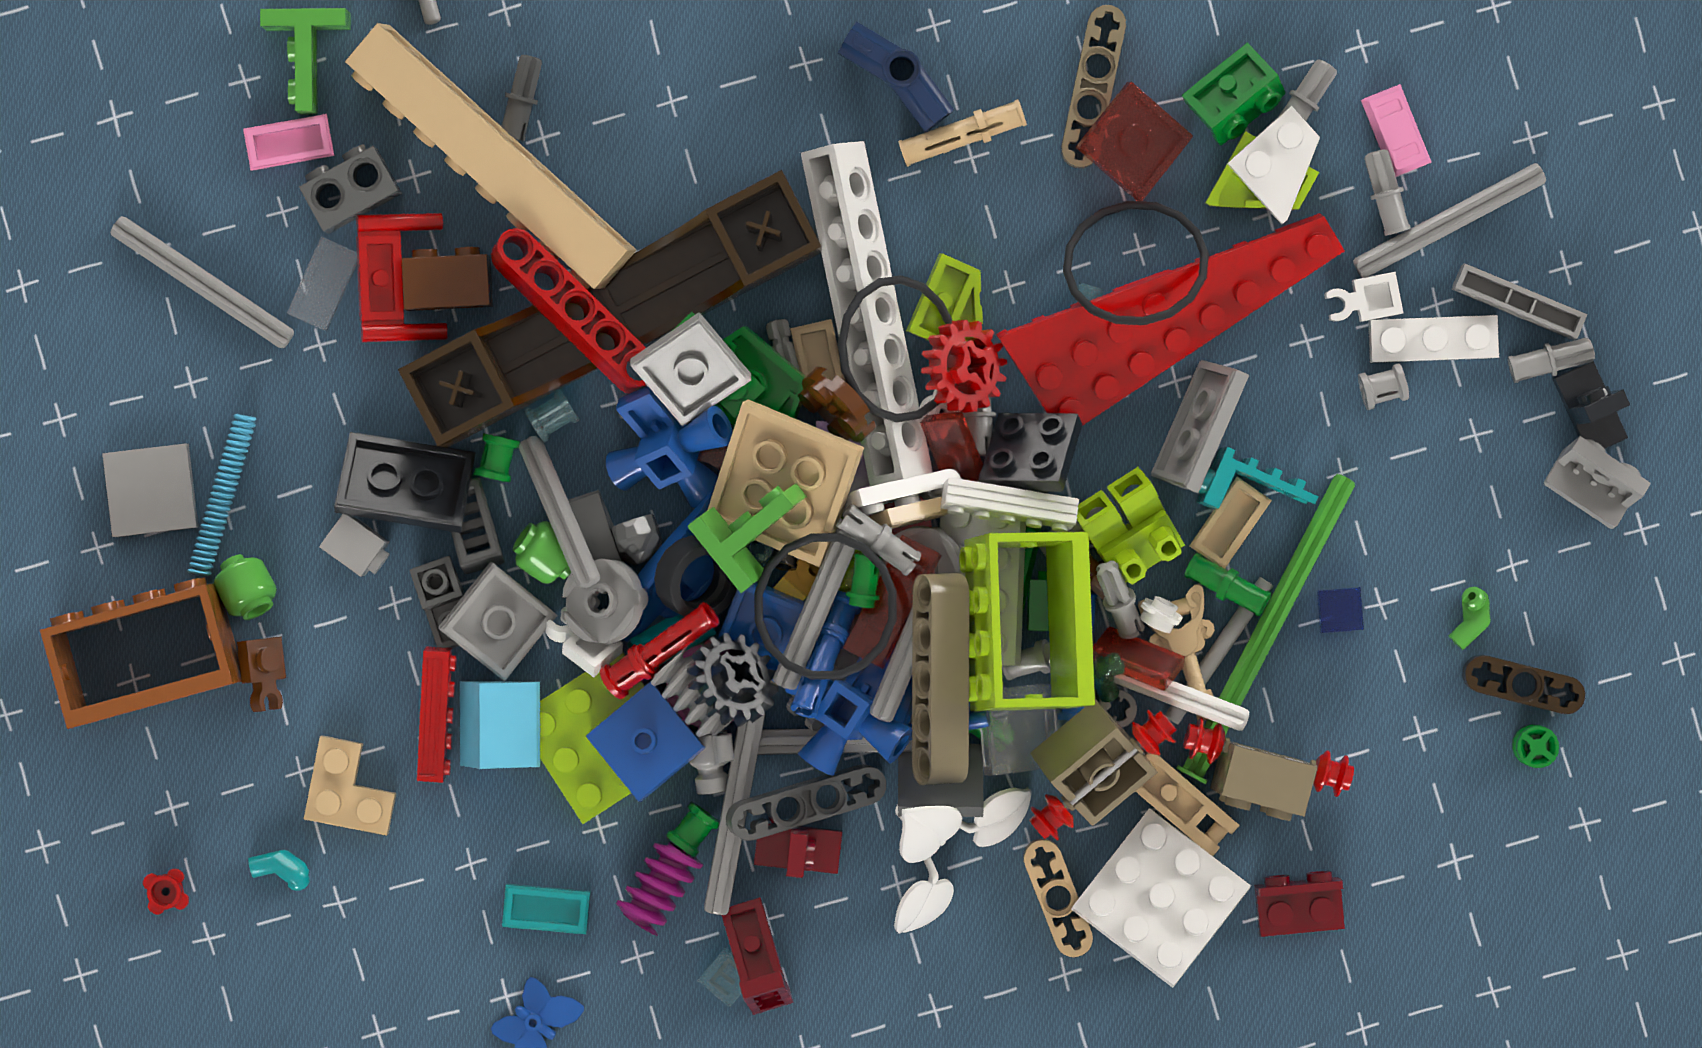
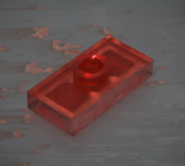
(952, 444)

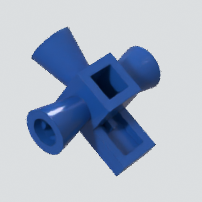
(667, 448)
(848, 717)

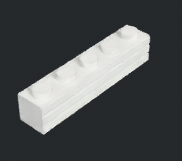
(1009, 504)

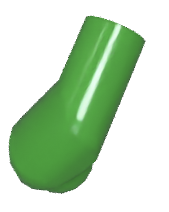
(1475, 617)

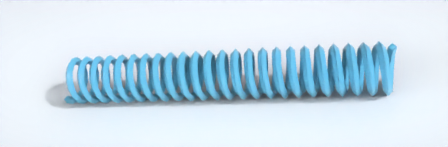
(226, 490)

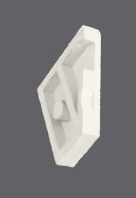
(1277, 162)

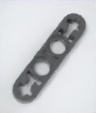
(805, 797)

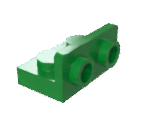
(1235, 94)

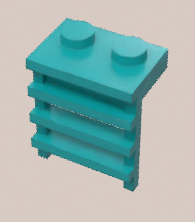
(1222, 472)

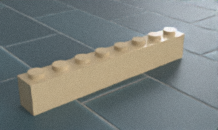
(490, 156)

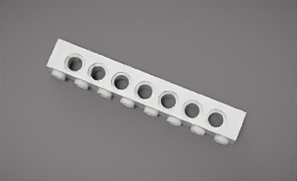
(876, 344)

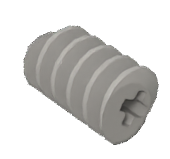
(677, 678)

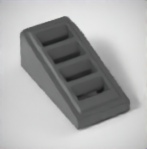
(479, 560)

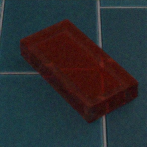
(1141, 658)

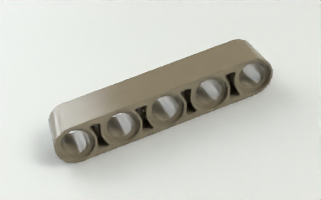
(940, 678)

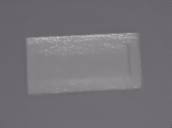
(323, 284)

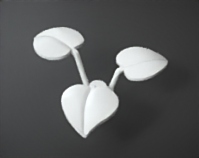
(929, 828)

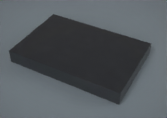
(405, 482)

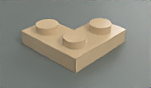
(337, 799)

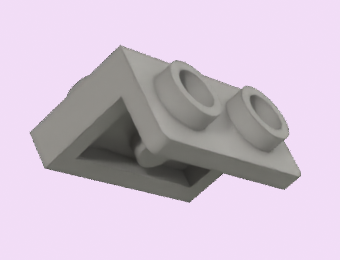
(1596, 481)

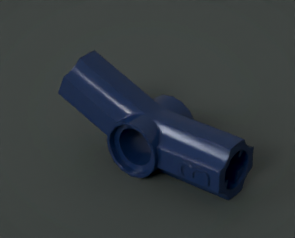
(917, 94)

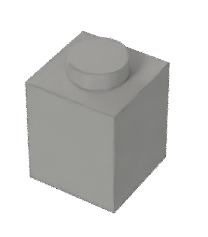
(356, 545)

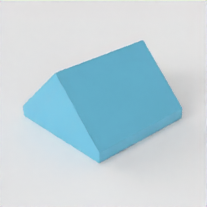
(499, 724)

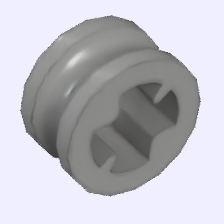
(1130, 712)

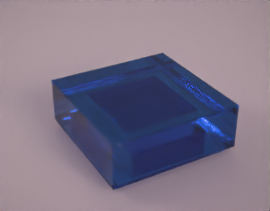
(1340, 610)

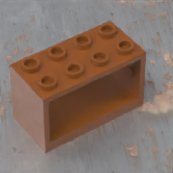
(65, 672)

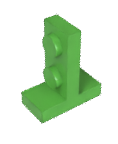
(303, 47)
(729, 542)

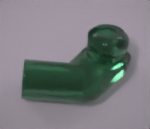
(1104, 674)

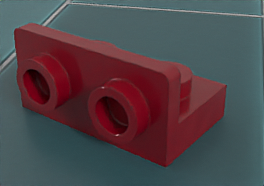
(1299, 905)

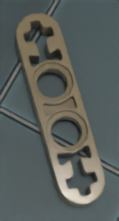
(1089, 86)

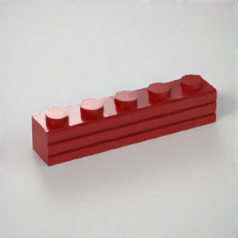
(435, 714)

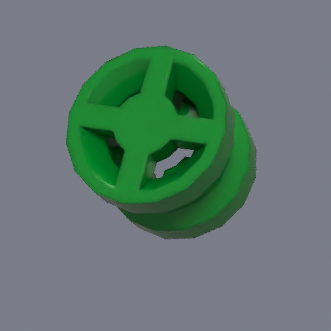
(1542, 750)

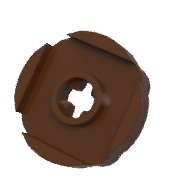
(836, 405)

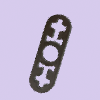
(1556, 681)

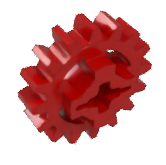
(964, 366)

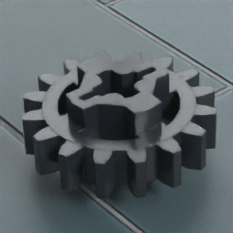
(732, 679)

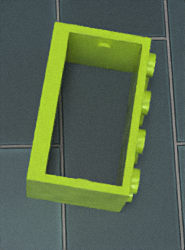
(1067, 612)

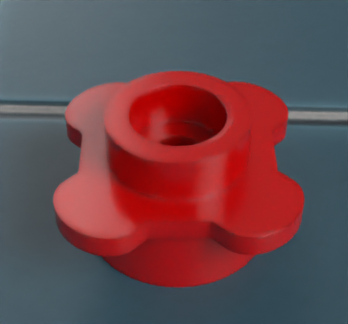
(157, 900)

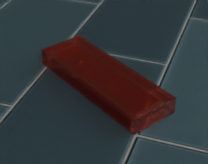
(872, 621)

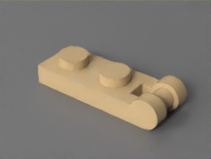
(1185, 805)

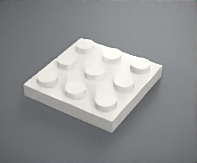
(1161, 897)

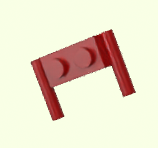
(381, 277)

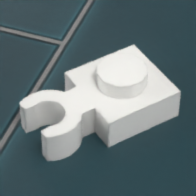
(1372, 297)
(587, 655)

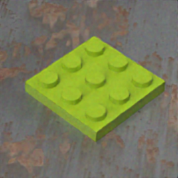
(568, 754)

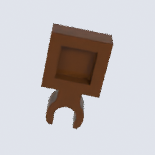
(262, 664)

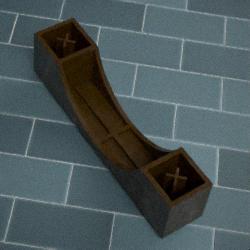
(684, 272)

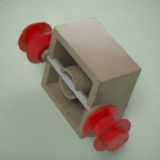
(1095, 765)
(1264, 777)

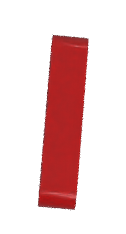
(569, 290)

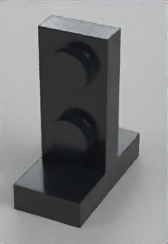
(1592, 405)

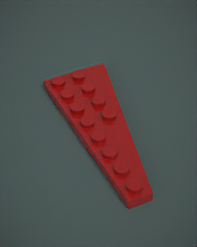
(1091, 364)

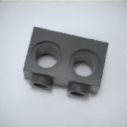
(354, 199)

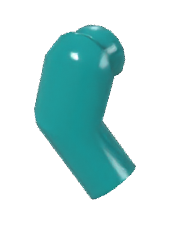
(284, 865)

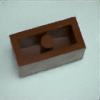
(447, 281)

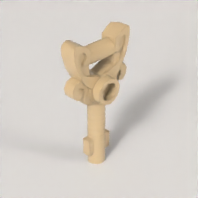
(1189, 638)

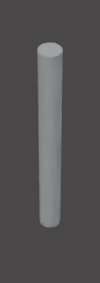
(1221, 647)

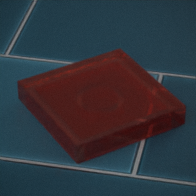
(1134, 141)

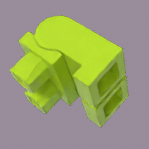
(1145, 537)

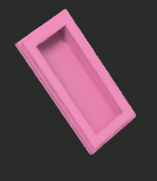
(1396, 129)
(288, 142)

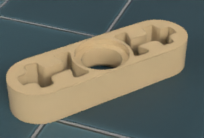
(1035, 871)

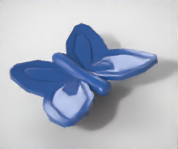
(537, 1014)

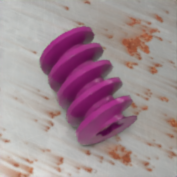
(658, 885)

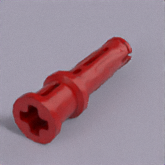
(644, 660)

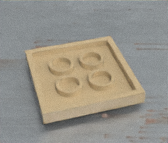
(783, 451)

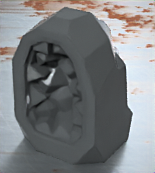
(638, 539)

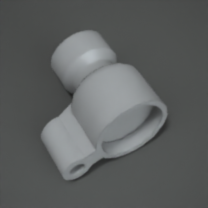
(711, 762)

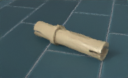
(963, 132)

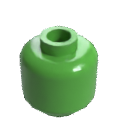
(540, 553)
(245, 587)

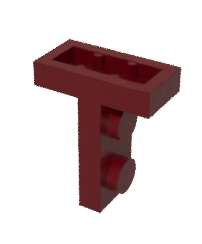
(800, 850)
(756, 957)

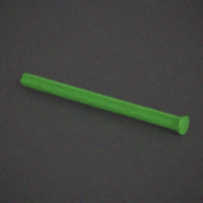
(1278, 607)

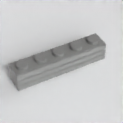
(1519, 301)

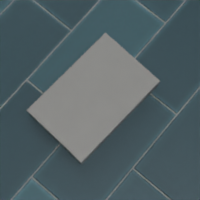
(1199, 425)

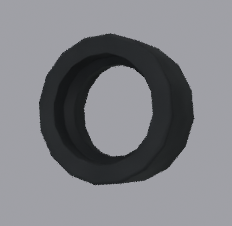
(669, 575)

